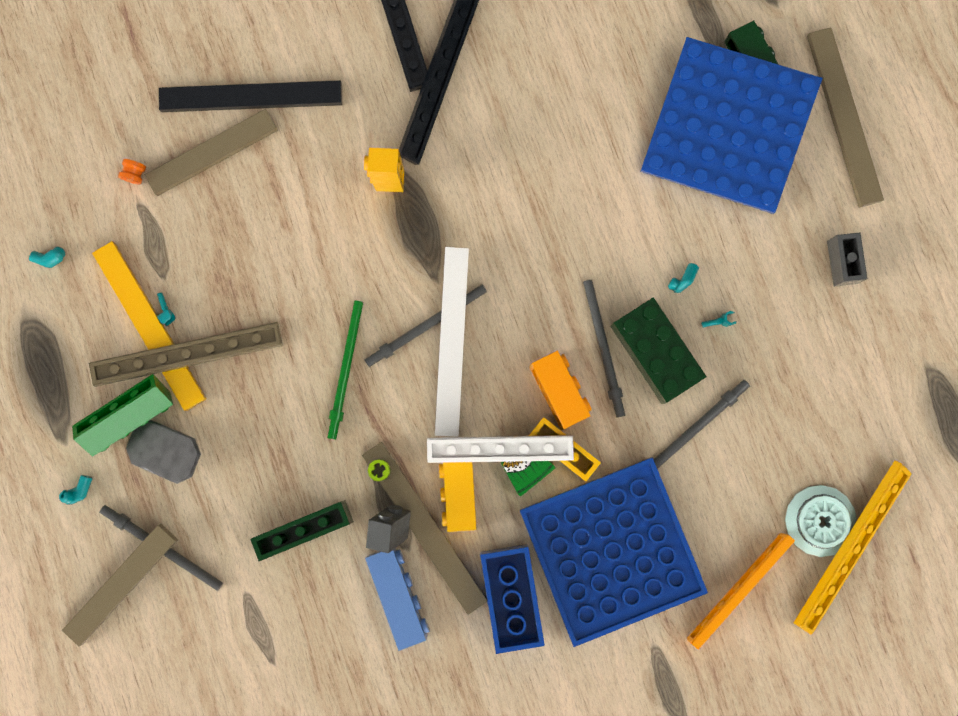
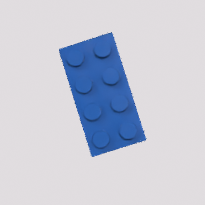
(512, 599)

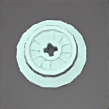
(803, 520)

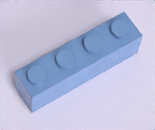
(397, 598)

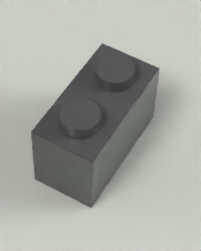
(847, 259)
(388, 529)

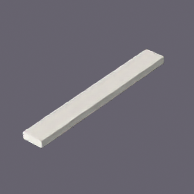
(451, 342)

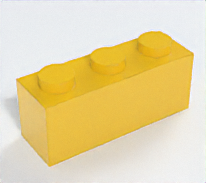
(385, 169)
(583, 463)
(458, 495)

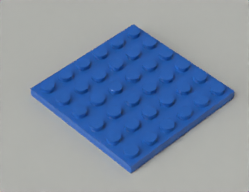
(731, 125)
(613, 551)

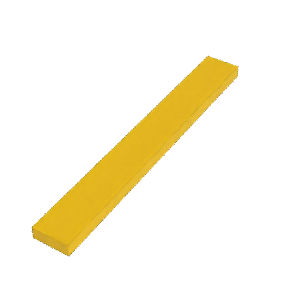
(146, 321)
(852, 547)

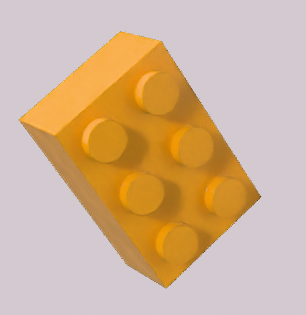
(560, 390)

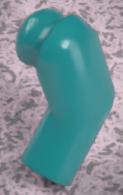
(49, 259)
(687, 279)
(78, 493)

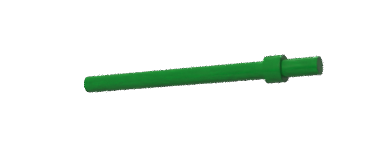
(336, 415)

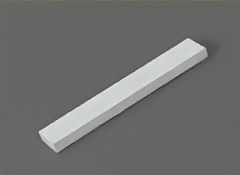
(500, 448)

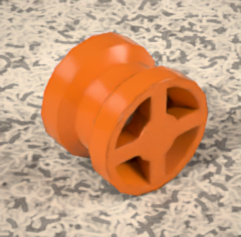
(132, 171)

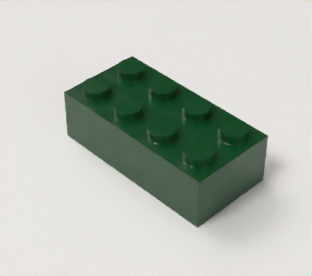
(658, 351)

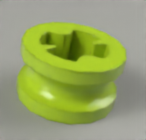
(386, 472)

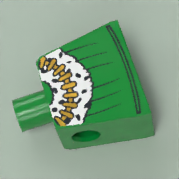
(526, 473)

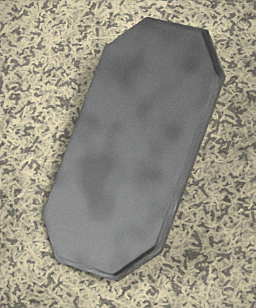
(163, 451)

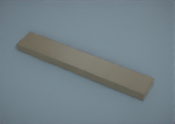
(211, 152)
(119, 585)

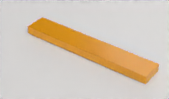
(740, 590)

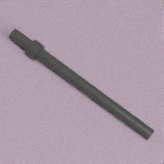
(387, 350)
(614, 392)
(728, 399)
(123, 522)

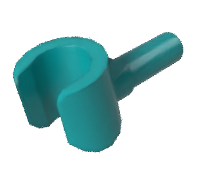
(167, 315)
(719, 321)

